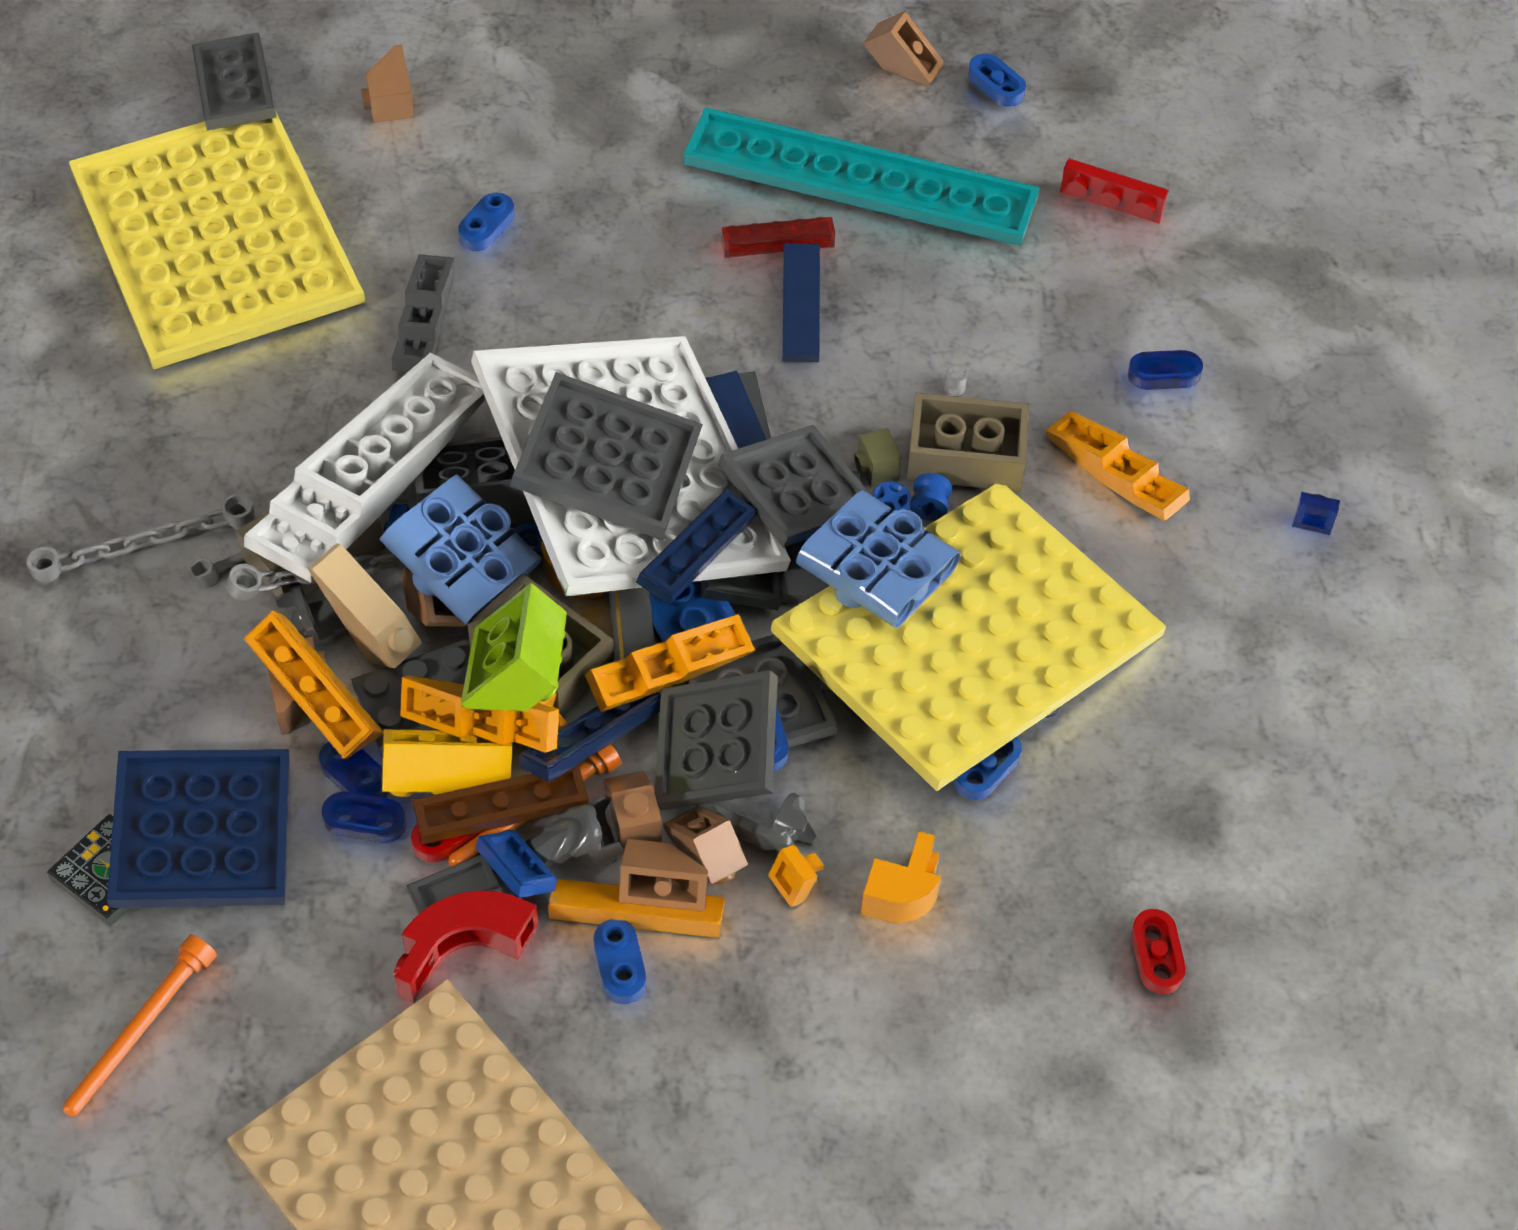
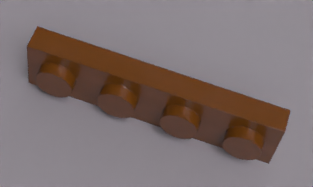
(497, 805)

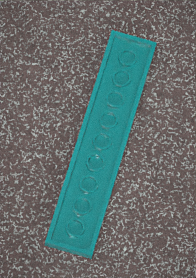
(862, 176)

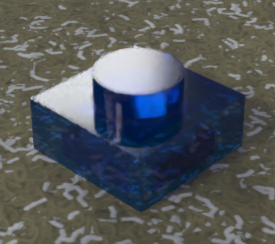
(1316, 513)

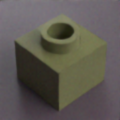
(878, 457)

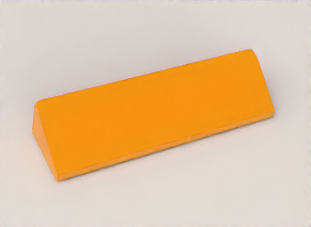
(312, 684)
(600, 902)

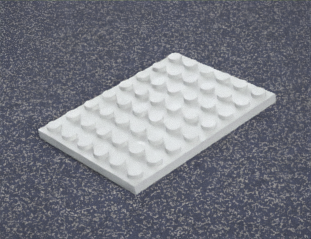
(660, 372)

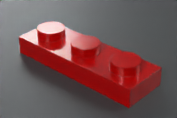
(1114, 190)

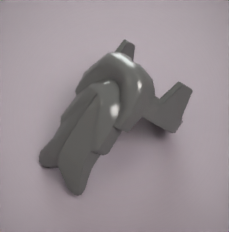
(312, 618)
(788, 827)
(578, 833)

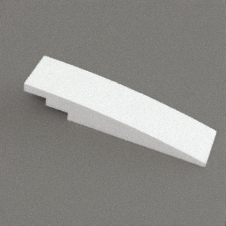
(366, 465)

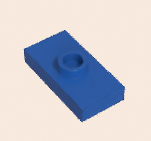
(516, 863)

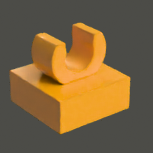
(795, 874)

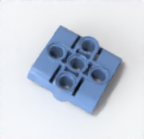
(462, 541)
(878, 558)

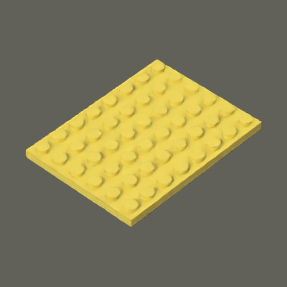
(214, 237)
(982, 665)

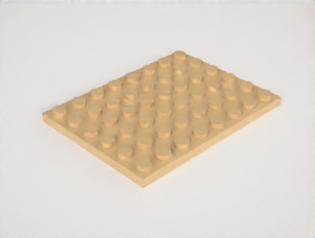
(431, 1134)

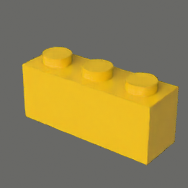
(440, 762)

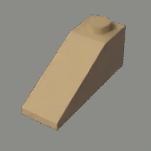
(364, 608)

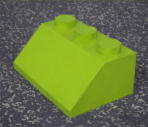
(516, 654)

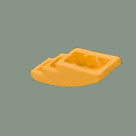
(1116, 466)
(669, 662)
(439, 707)

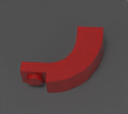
(459, 922)

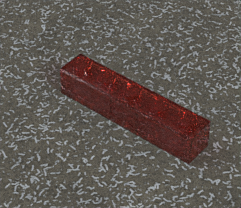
(771, 236)

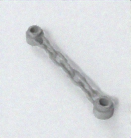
(48, 557)
(252, 578)

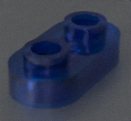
(1165, 369)
(350, 772)
(366, 816)

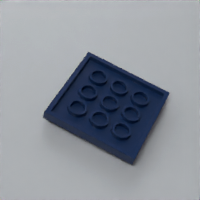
(199, 828)

